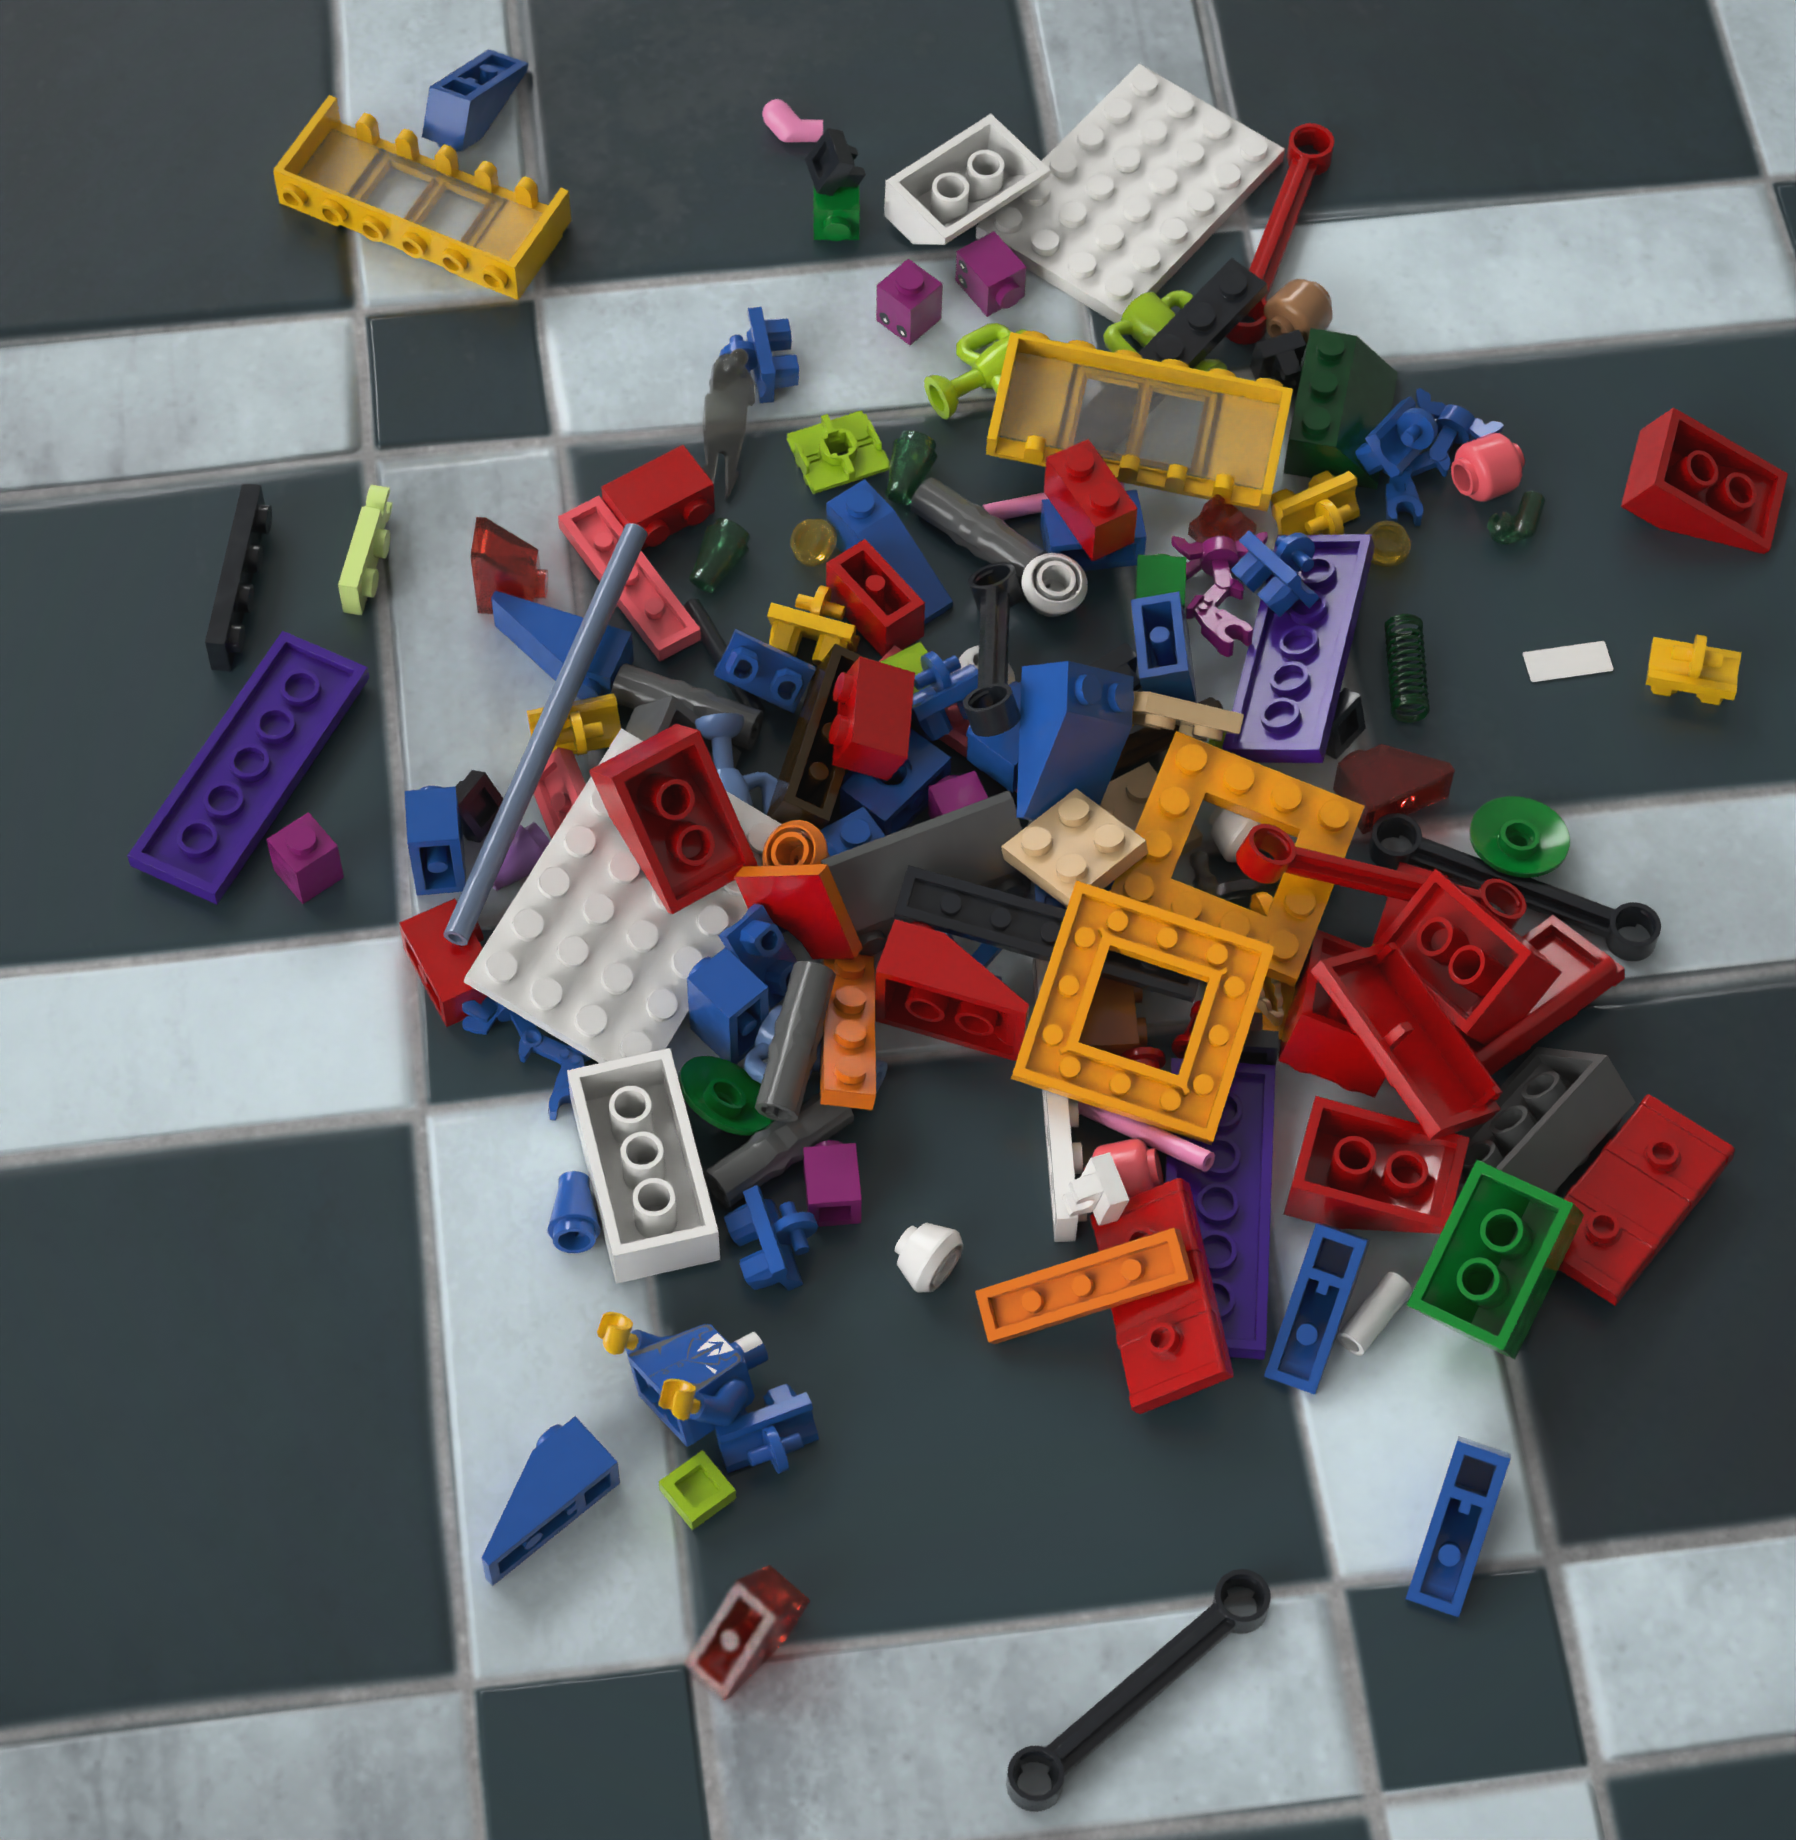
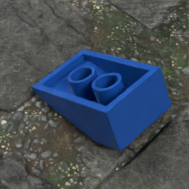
(1069, 732)

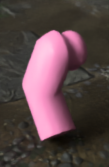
(787, 124)

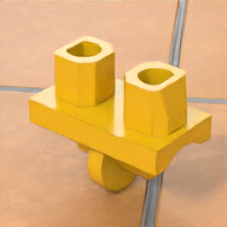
(1318, 509)
(792, 624)
(1693, 669)
(589, 725)

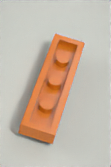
(849, 1036)
(1084, 1286)

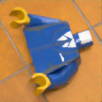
(689, 1376)

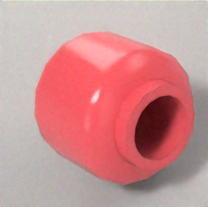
(1487, 467)
(1136, 1164)

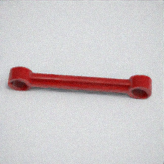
(1284, 218)
(1357, 874)

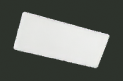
(1567, 661)

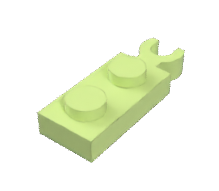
(368, 544)

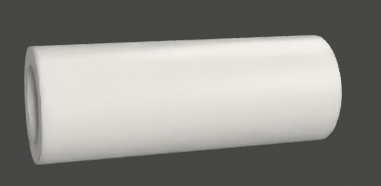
(1374, 1313)

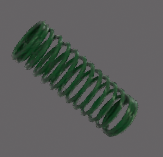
(1410, 698)

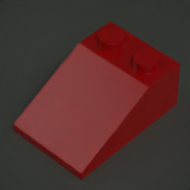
(1703, 484)
(674, 815)
(1470, 959)
(945, 993)
(1317, 1033)
(1374, 1172)

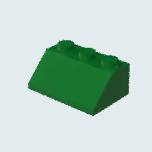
(1496, 1259)

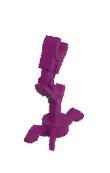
(1217, 558)

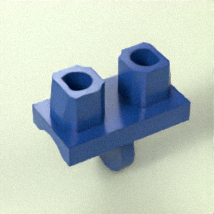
(762, 339)
(1398, 439)
(1286, 587)
(764, 671)
(943, 691)
(762, 950)
(761, 1220)
(769, 1432)

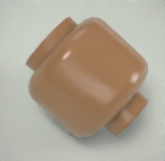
(1298, 307)

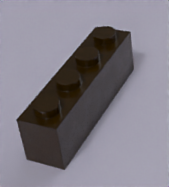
(808, 778)

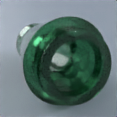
(909, 464)
(719, 553)

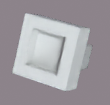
(1097, 1191)

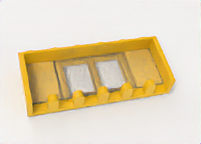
(421, 202)
(1144, 417)

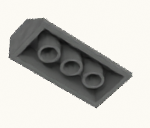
(955, 844)
(1549, 1117)

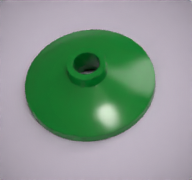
(1519, 836)
(722, 1095)

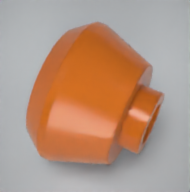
(795, 844)

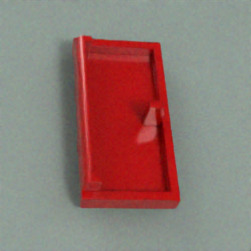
(1584, 977)
(1410, 1038)
(1639, 1195)
(1175, 1337)

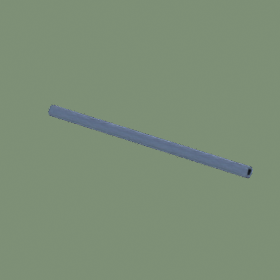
(545, 736)

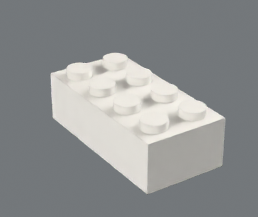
(643, 1165)

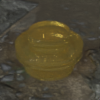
(813, 541)
(1390, 543)

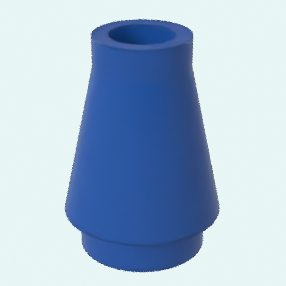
(574, 1216)

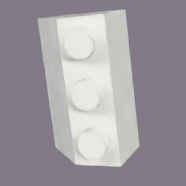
(961, 183)

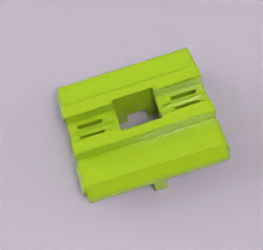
(818, 446)

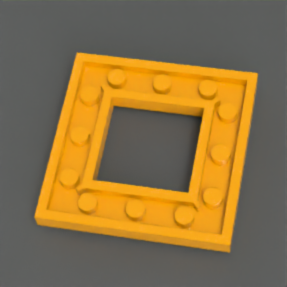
(1204, 772)
(1177, 1103)

